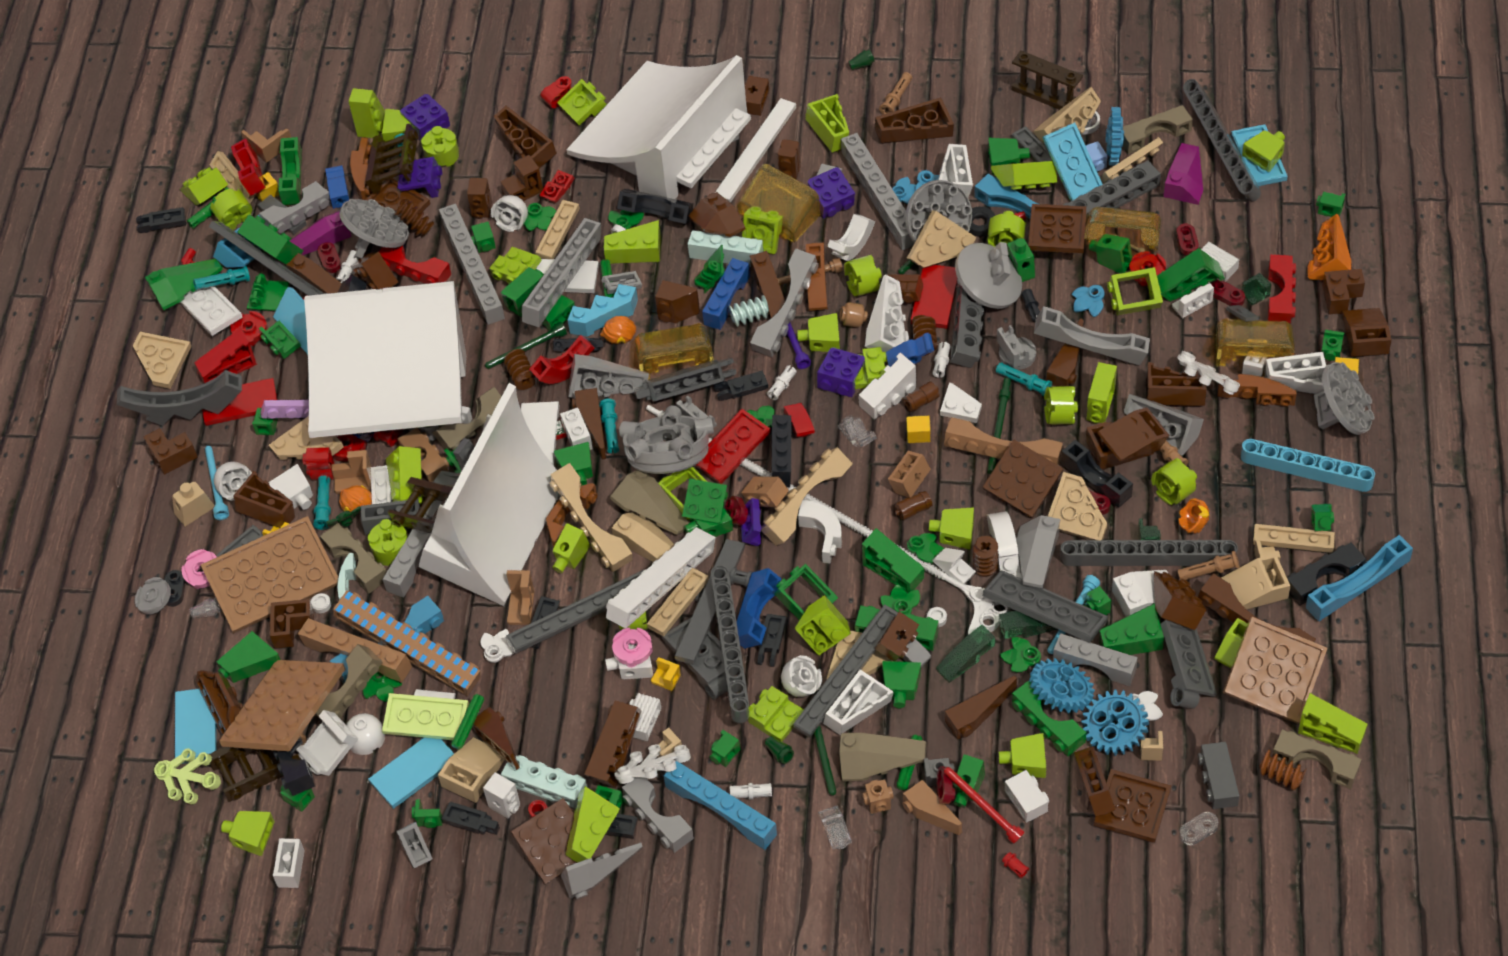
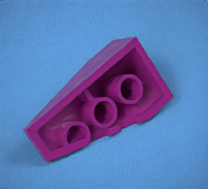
(1185, 176)
(326, 229)

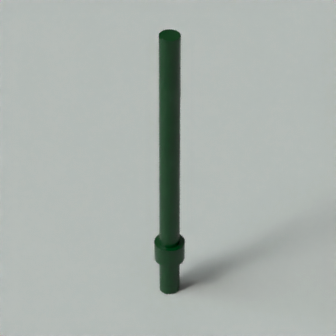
(1004, 396)

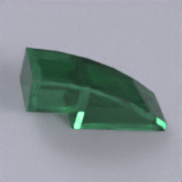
(1017, 623)
(966, 653)

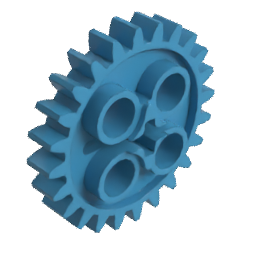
(1114, 135)
(1061, 685)
(1124, 737)

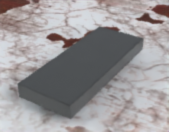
(1242, 313)

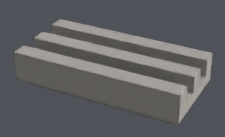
(621, 279)

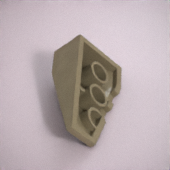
(646, 497)
(872, 754)

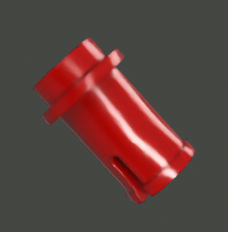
(1015, 864)

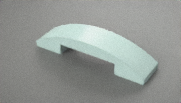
(346, 574)

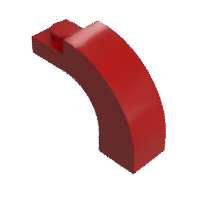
(559, 368)

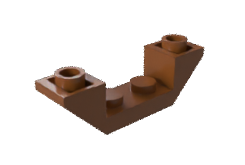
(557, 515)

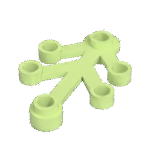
(185, 774)

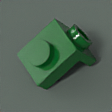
(426, 817)

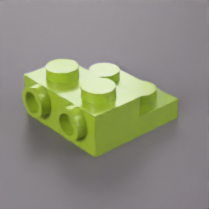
(582, 102)
(764, 227)
(513, 264)
(872, 367)
(774, 713)

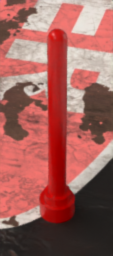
(1012, 832)

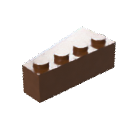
(915, 122)
(524, 137)
(613, 743)

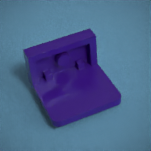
(425, 114)
(425, 174)
(833, 192)
(839, 372)

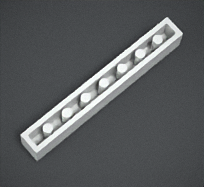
(660, 577)

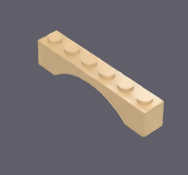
(783, 522)
(612, 548)

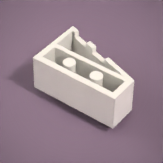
(956, 167)
(1298, 371)
(889, 388)
(857, 702)

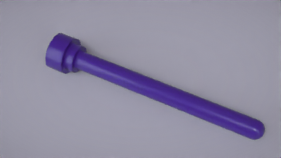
(801, 359)

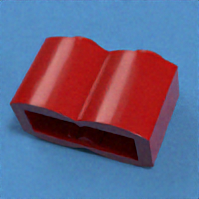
(318, 462)

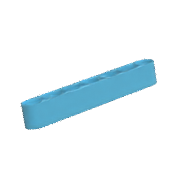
(1307, 465)

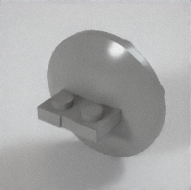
(942, 197)
(373, 224)
(988, 275)
(1343, 400)

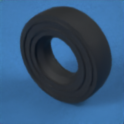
(980, 212)

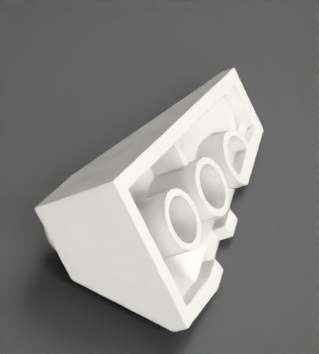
(886, 321)

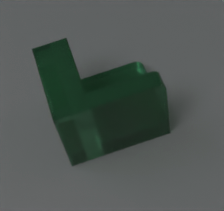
(1256, 289)
(1148, 532)

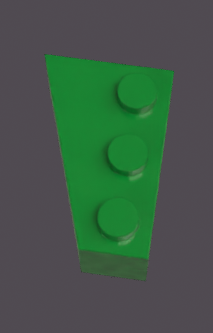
(268, 239)
(1189, 273)
(891, 562)
(1135, 633)

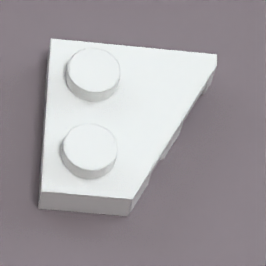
(960, 405)

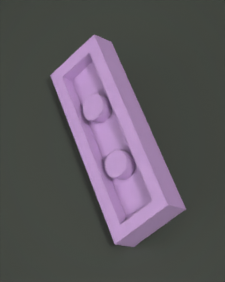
(285, 409)

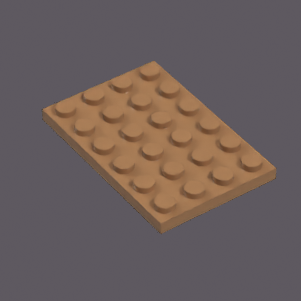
(271, 569)
(282, 705)

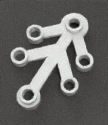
(1207, 373)
(650, 765)

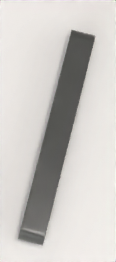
(1222, 140)
(1138, 548)
(730, 644)

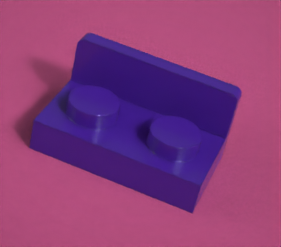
(752, 527)

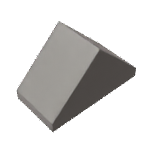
(414, 845)

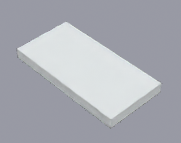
(583, 281)
(211, 309)
(542, 423)

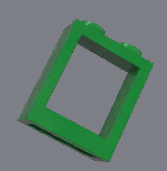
(812, 579)

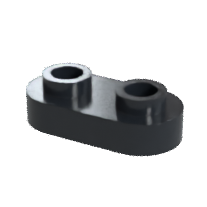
(177, 587)

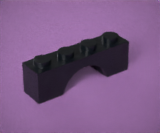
(648, 203)
(781, 448)
(1080, 462)
(1342, 561)
(296, 772)

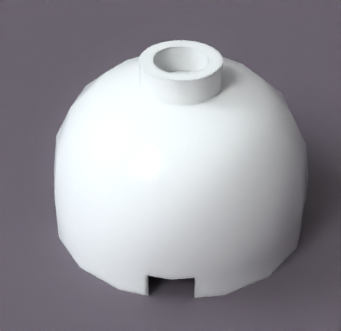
(509, 213)
(230, 478)
(801, 676)
(368, 731)

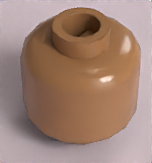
(853, 314)

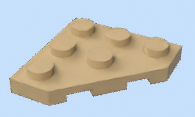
(939, 241)
(161, 357)
(297, 439)
(1077, 509)
(843, 648)

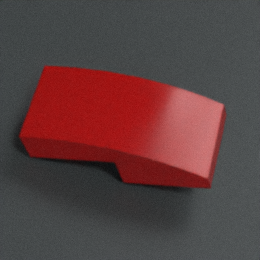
(557, 187)
(800, 420)

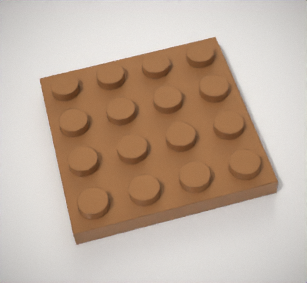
(1274, 670)

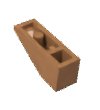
(925, 806)

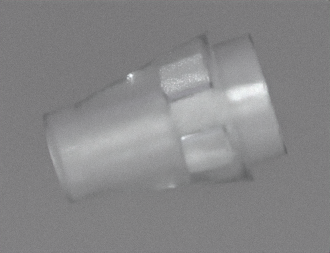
(207, 608)

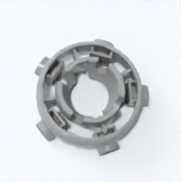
(650, 454)

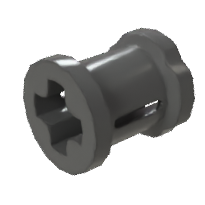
(740, 577)

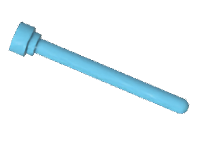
(220, 509)
(1089, 584)

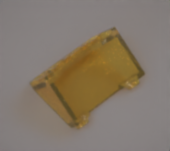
(781, 193)
(1103, 217)
(1253, 339)
(673, 347)

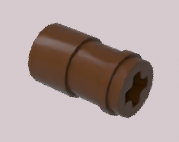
(921, 396)
(911, 506)

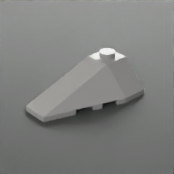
(606, 376)
(587, 874)

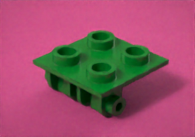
(712, 270)
(266, 294)
(704, 500)

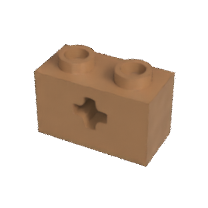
(909, 474)
(767, 490)

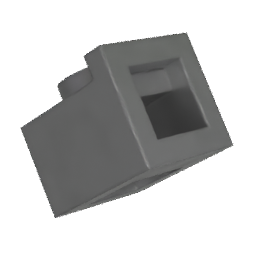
(931, 768)

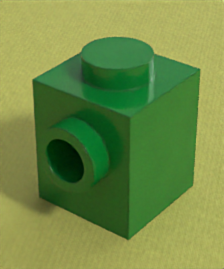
(483, 237)

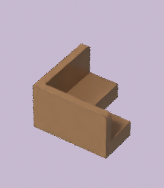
(266, 148)
(353, 473)
(521, 597)

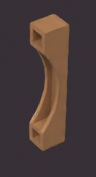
(965, 436)
(329, 639)

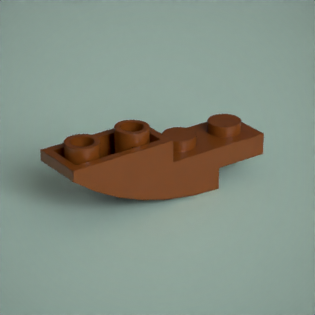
(359, 164)
(817, 290)
(1263, 389)

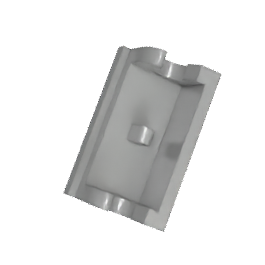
(1012, 347)
(691, 410)

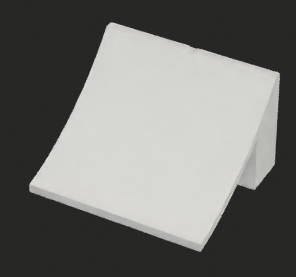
(668, 124)
(384, 359)
(493, 507)

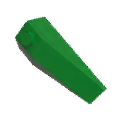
(173, 283)

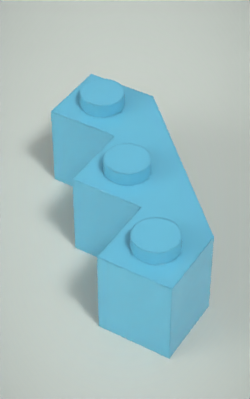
(586, 321)

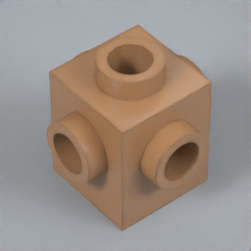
(878, 796)

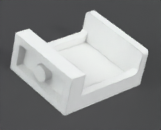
(327, 744)

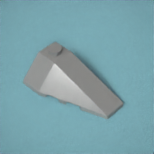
(1180, 425)
(1036, 547)

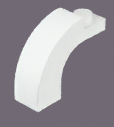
(853, 239)
(824, 520)
(1003, 532)

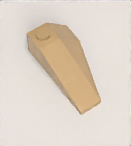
(1077, 111)
(642, 536)

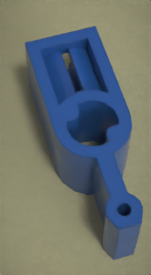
(337, 186)
(911, 349)

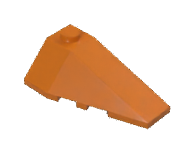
(1331, 251)

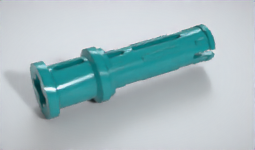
(231, 277)
(1031, 381)
(609, 418)
(322, 509)

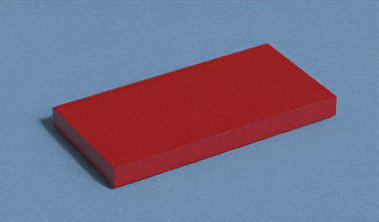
(937, 294)
(245, 403)
(732, 446)

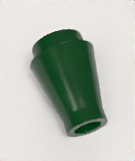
(861, 60)
(781, 751)

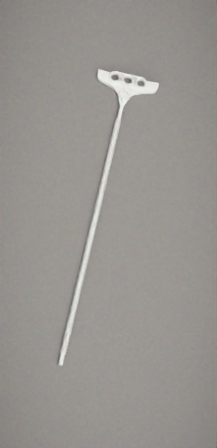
(983, 606)

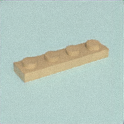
(1138, 157)
(229, 173)
(557, 230)
(1294, 538)
(678, 602)

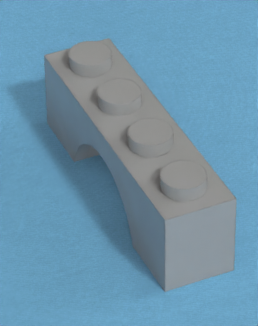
(314, 200)
(1117, 665)
(673, 831)

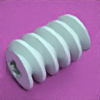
(749, 310)

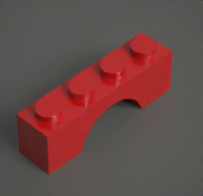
(250, 172)
(426, 272)
(1280, 272)

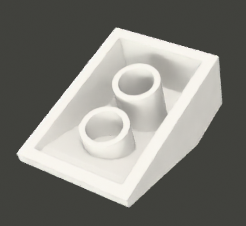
(1134, 590)

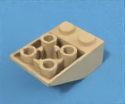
(1259, 582)
(470, 769)

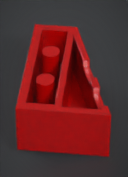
(231, 355)

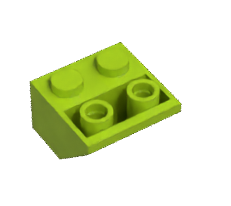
(204, 186)
(822, 625)
(1230, 645)

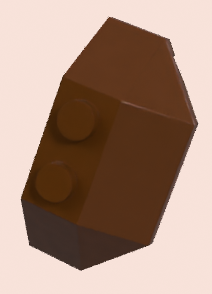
(717, 216)
(219, 698)

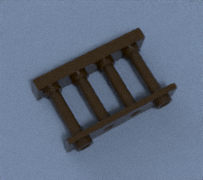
(1039, 91)
(379, 154)
(419, 488)
(235, 791)

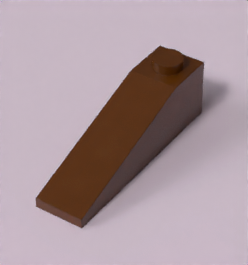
(314, 274)
(767, 281)
(1063, 368)
(588, 405)
(972, 712)
(492, 731)
(1094, 781)

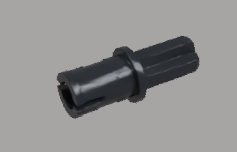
(1031, 304)

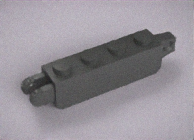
(685, 380)

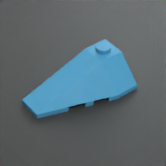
(231, 255)

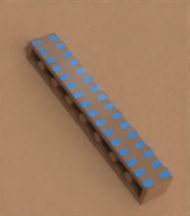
(400, 637)

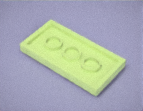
(423, 716)

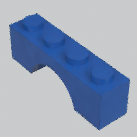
(734, 278)
(759, 591)

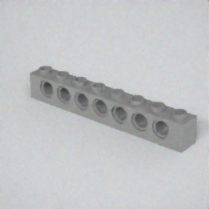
(877, 188)
(471, 264)
(561, 272)

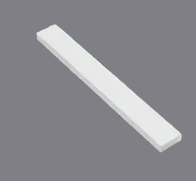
(756, 149)

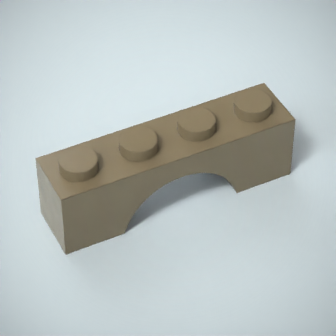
(1174, 121)
(451, 434)
(339, 543)
(361, 667)
(1341, 766)

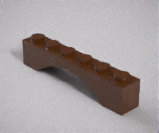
(1221, 598)

